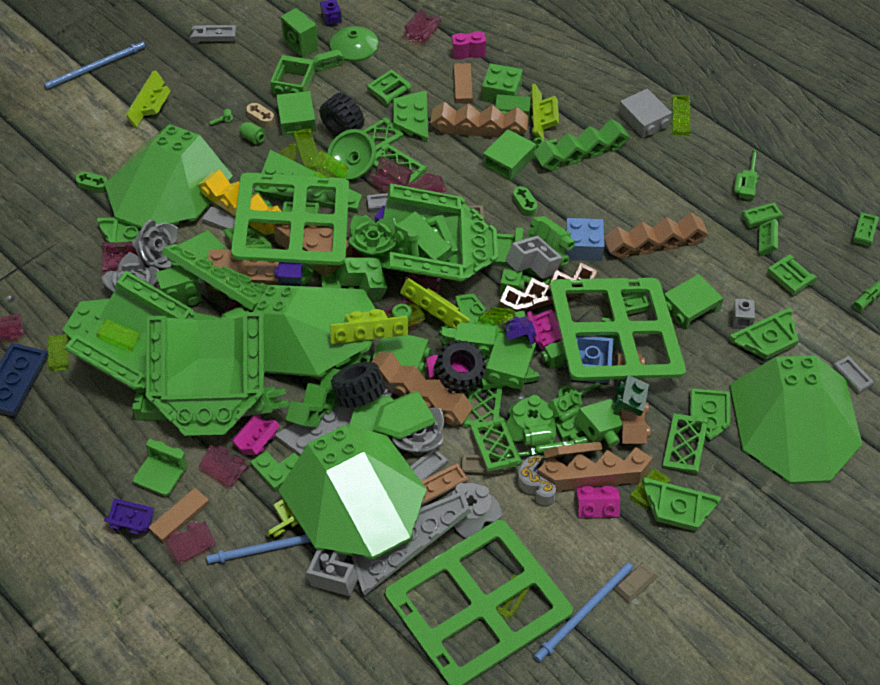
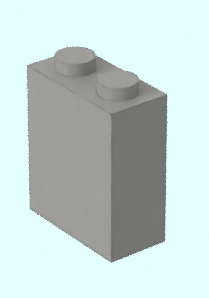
(645, 113)

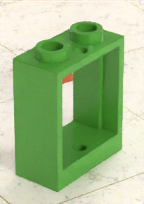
(288, 64)

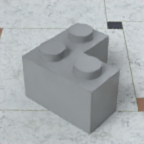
(534, 254)
(331, 573)

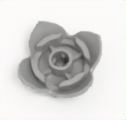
(152, 240)
(135, 266)
(426, 439)
(484, 508)

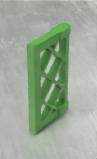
(375, 127)
(398, 154)
(253, 237)
(495, 412)
(489, 427)
(681, 464)

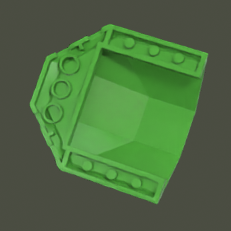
(163, 179)
(472, 236)
(127, 307)
(299, 328)
(205, 370)
(796, 418)
(354, 493)

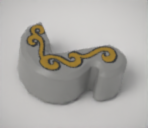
(533, 483)

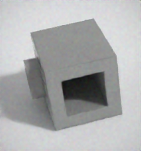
(743, 313)

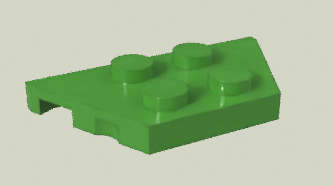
(411, 114)
(117, 230)
(84, 317)
(768, 335)
(678, 504)

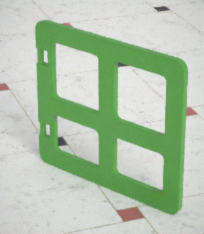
(296, 218)
(620, 327)
(482, 605)

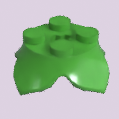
(372, 238)
(527, 413)

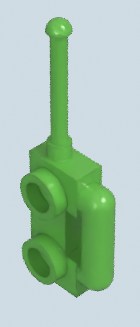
(749, 178)
(572, 399)
(538, 450)

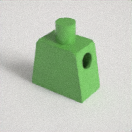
(600, 422)

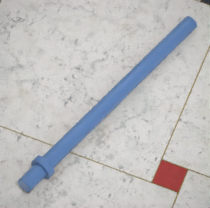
(132, 49)
(222, 556)
(547, 648)

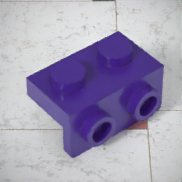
(520, 326)
(130, 515)

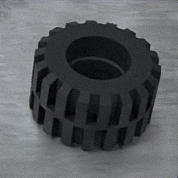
(341, 114)
(469, 357)
(358, 384)

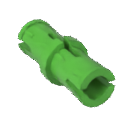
(862, 302)

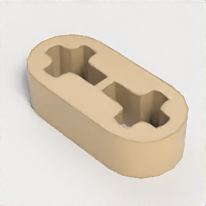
(263, 117)

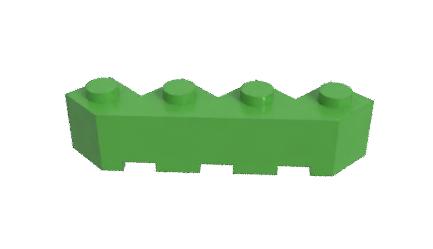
(589, 144)
(319, 398)

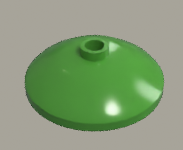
(355, 43)
(350, 145)

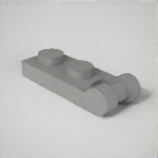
(212, 33)

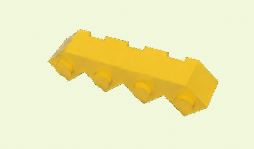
(225, 195)

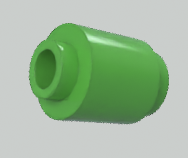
(252, 132)
(537, 435)

